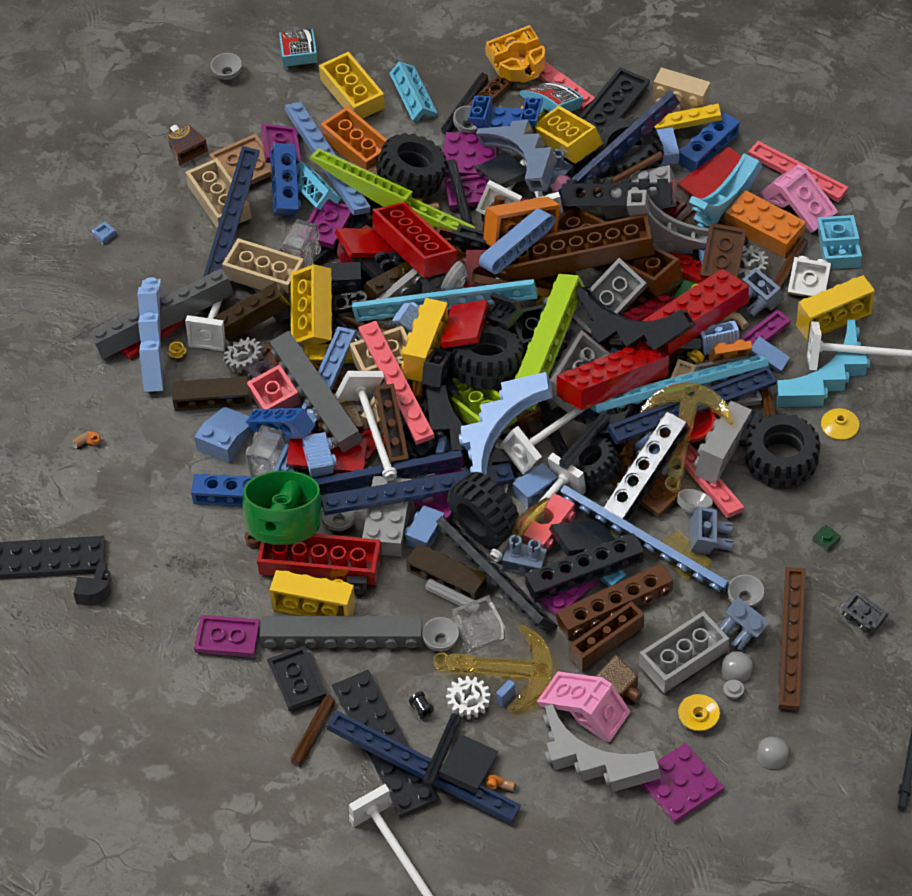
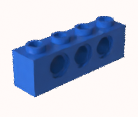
(709, 142)
(281, 205)
(292, 421)
(221, 494)

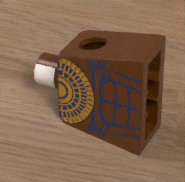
(186, 143)

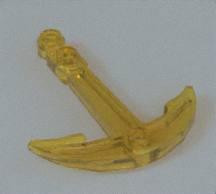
(687, 412)
(505, 666)

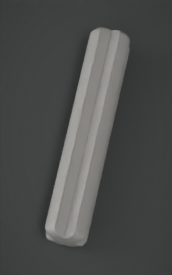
(447, 593)

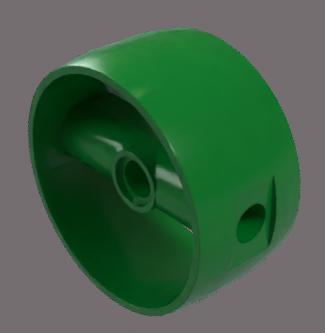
(284, 521)

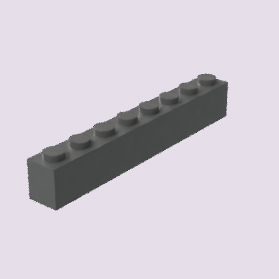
(173, 308)
(316, 392)
(341, 631)

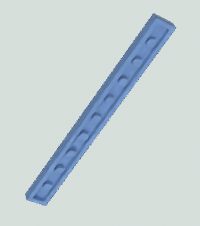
(314, 139)
(329, 372)
(651, 543)

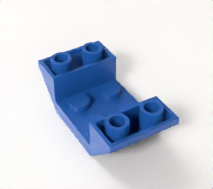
(484, 115)

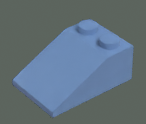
(223, 434)

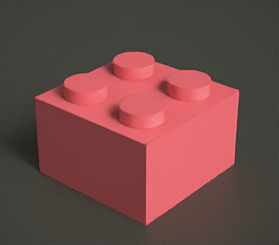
(273, 390)

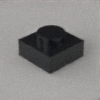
(360, 584)

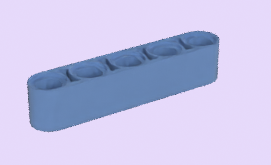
(516, 241)

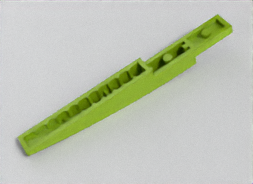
(382, 190)

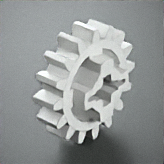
(468, 697)

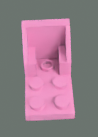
(802, 193)
(590, 700)

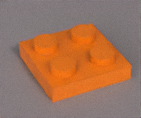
(724, 351)

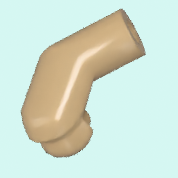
(739, 319)

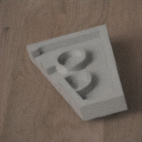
(407, 285)

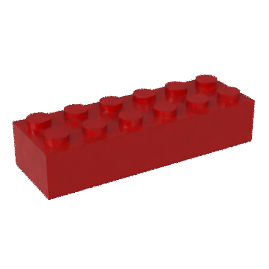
(414, 239)
(707, 305)
(612, 375)
(323, 557)

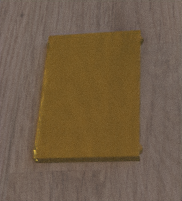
(527, 517)
(682, 545)

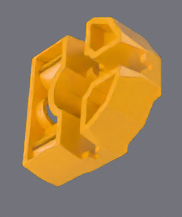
(507, 56)

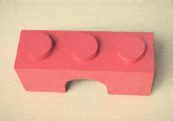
(557, 511)

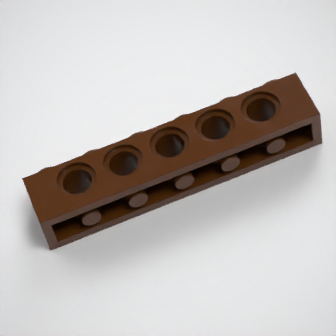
(586, 609)

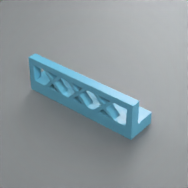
(412, 91)
(319, 184)

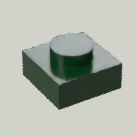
(826, 538)

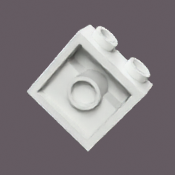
(808, 276)

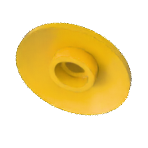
(841, 429)
(699, 705)

